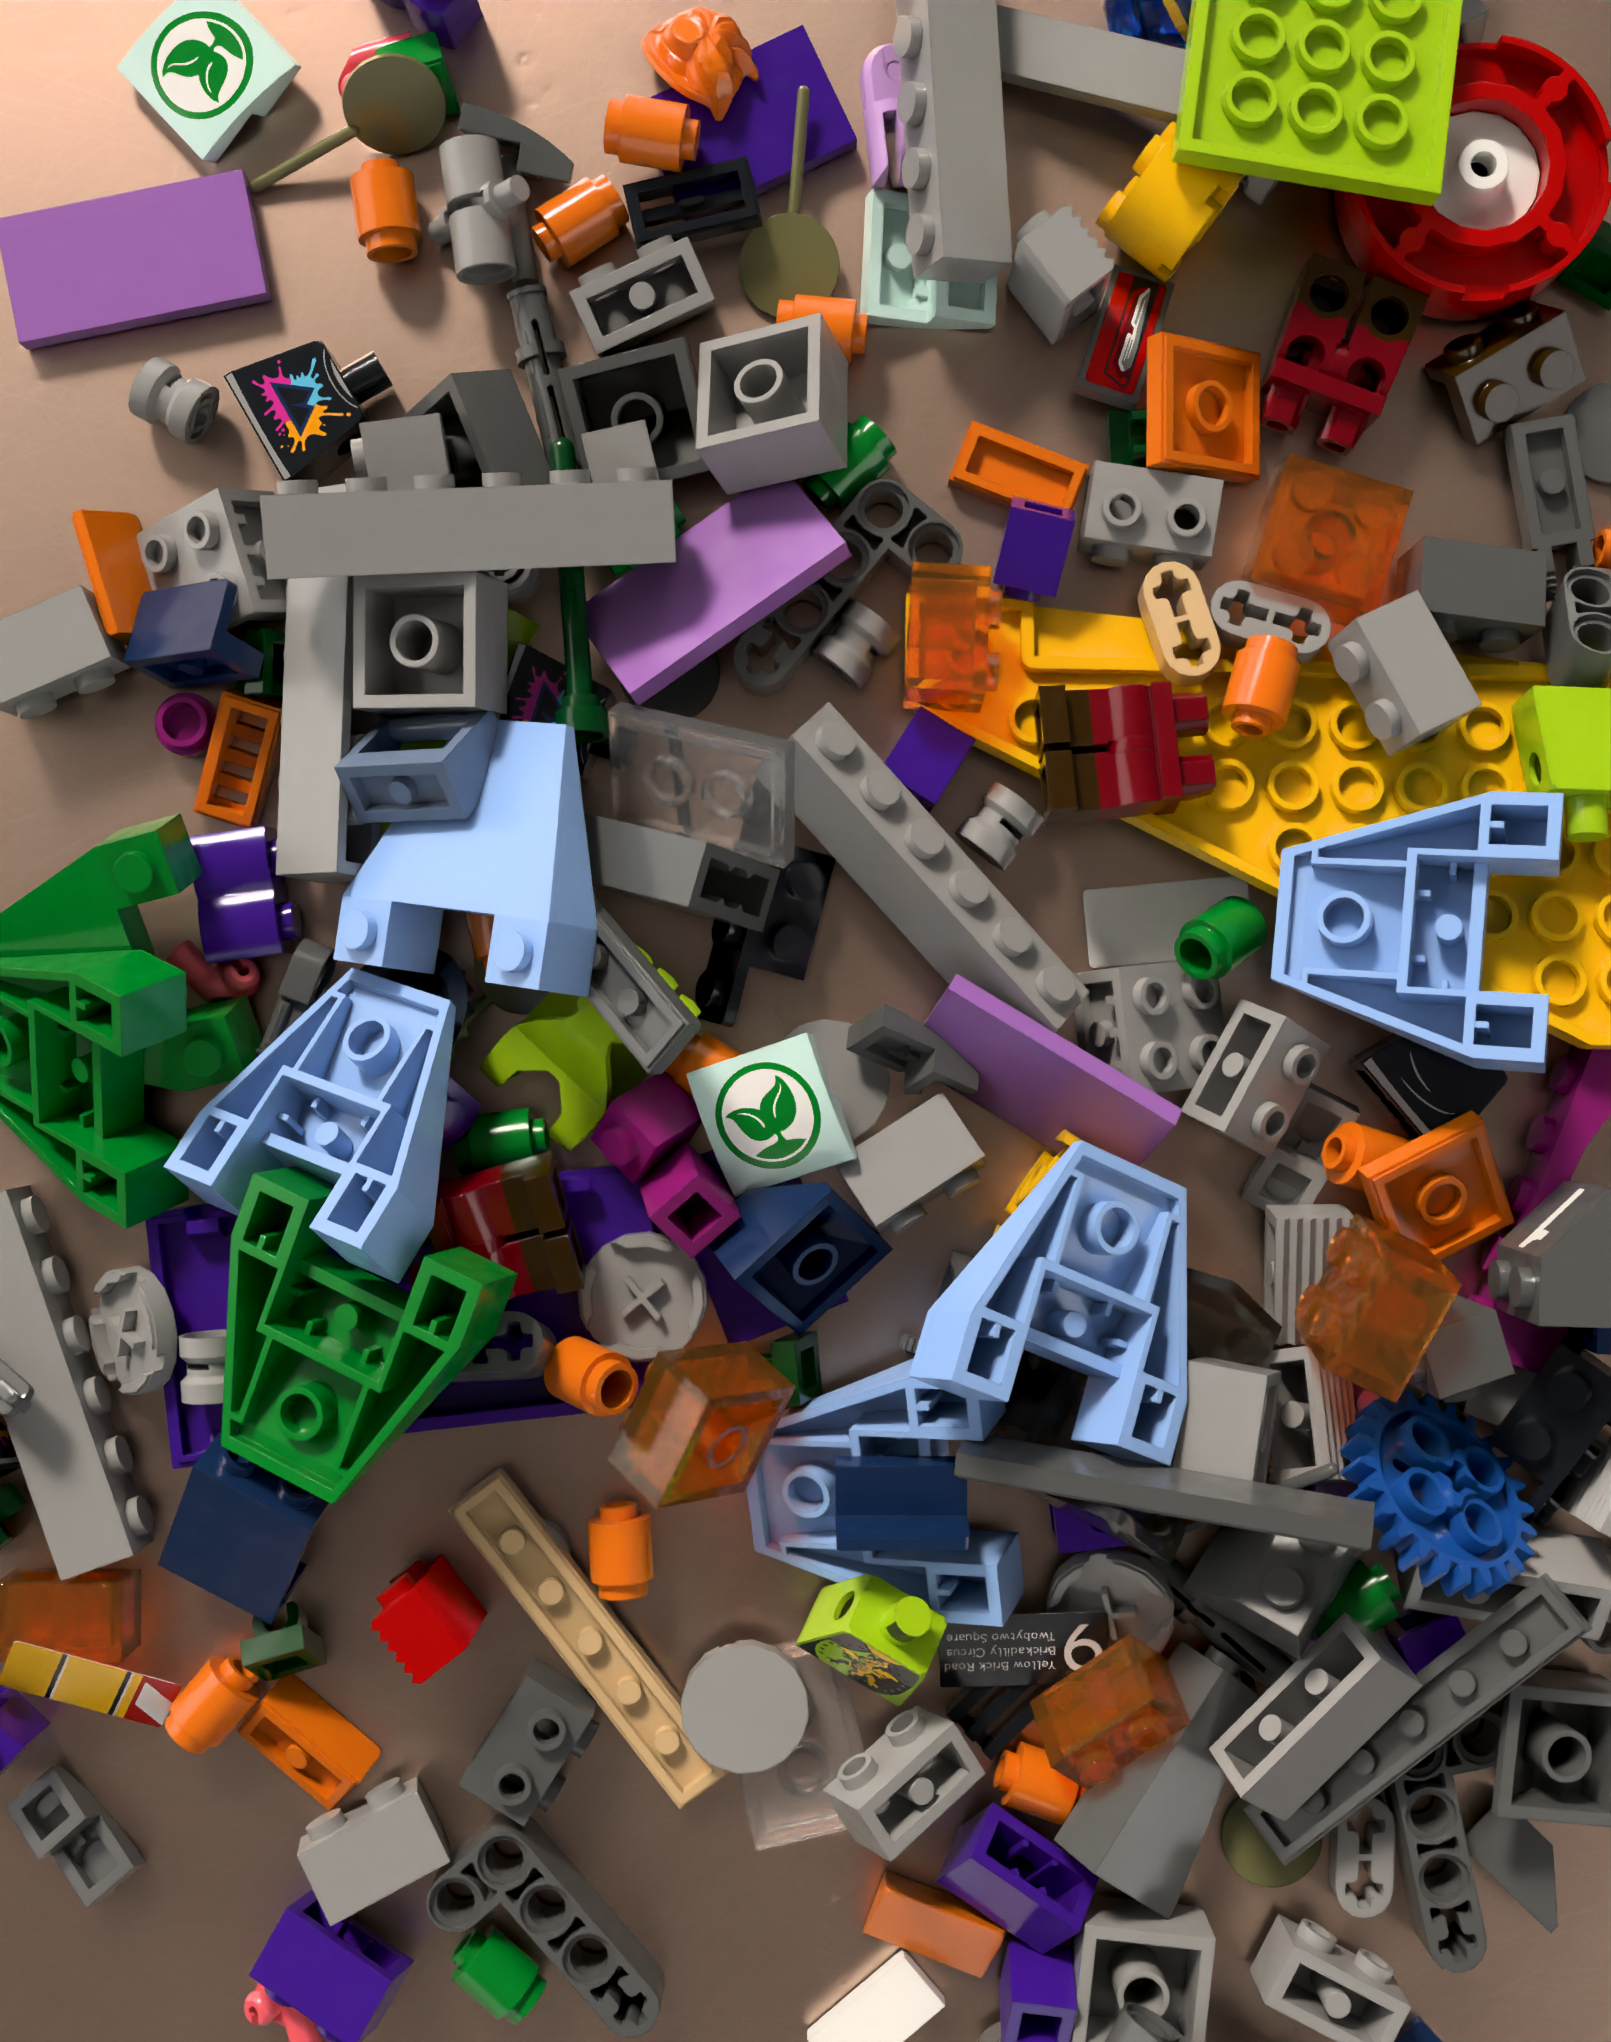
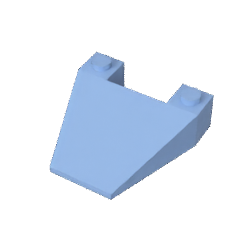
(510, 859)
(1398, 921)
(349, 1099)
(1089, 1281)
(880, 1416)

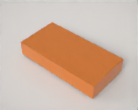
(1005, 466)

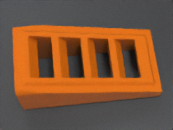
(220, 750)

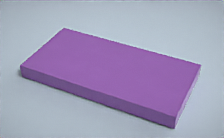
(133, 259)
(723, 582)
(1047, 1081)

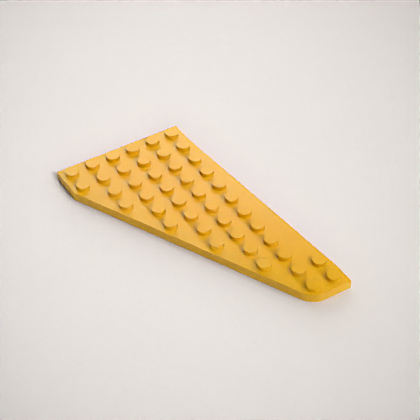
(1324, 780)

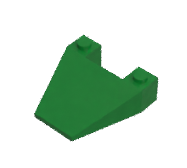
(96, 910)
(77, 1073)
(330, 1356)

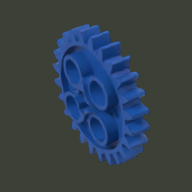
(1439, 1494)

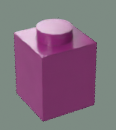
(646, 1126)
(689, 1200)

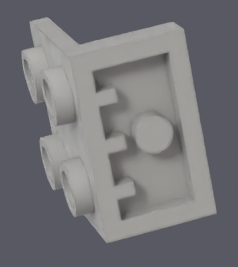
(214, 541)
(1150, 1022)

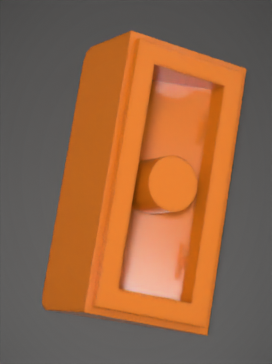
(113, 566)
(310, 1741)
(933, 1925)

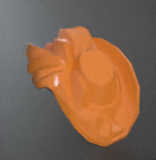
(701, 57)

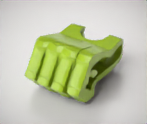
(580, 1050)

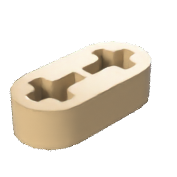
(1192, 619)

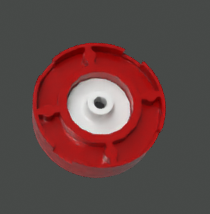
(1516, 190)

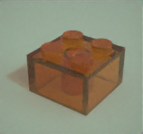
(1327, 536)
(1375, 1306)
(700, 1423)

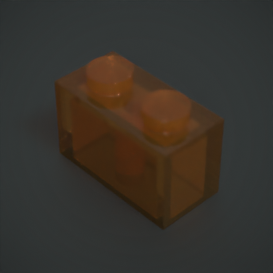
(949, 637)
(80, 1616)
(1109, 1712)

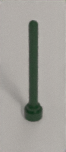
(580, 706)

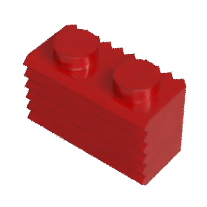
(427, 1616)

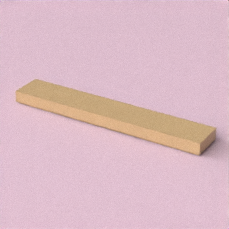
(584, 1632)

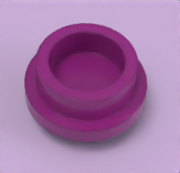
(185, 723)

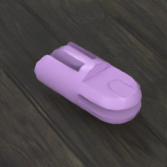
(883, 129)

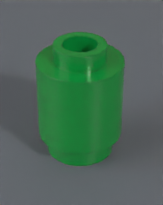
(866, 461)
(1220, 938)
(501, 1139)
(1364, 1596)
(497, 1974)

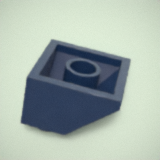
(798, 1250)

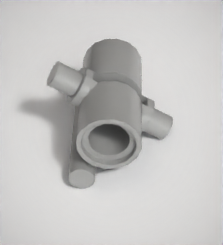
(484, 213)

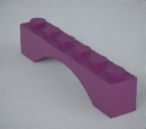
(1555, 1145)

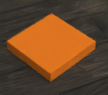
(1203, 408)
(1440, 1187)

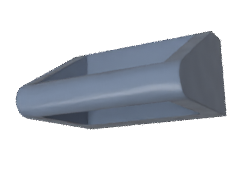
(421, 782)

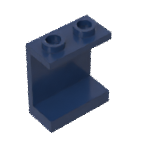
(241, 1532)

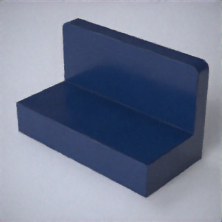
(184, 637)
(900, 1504)

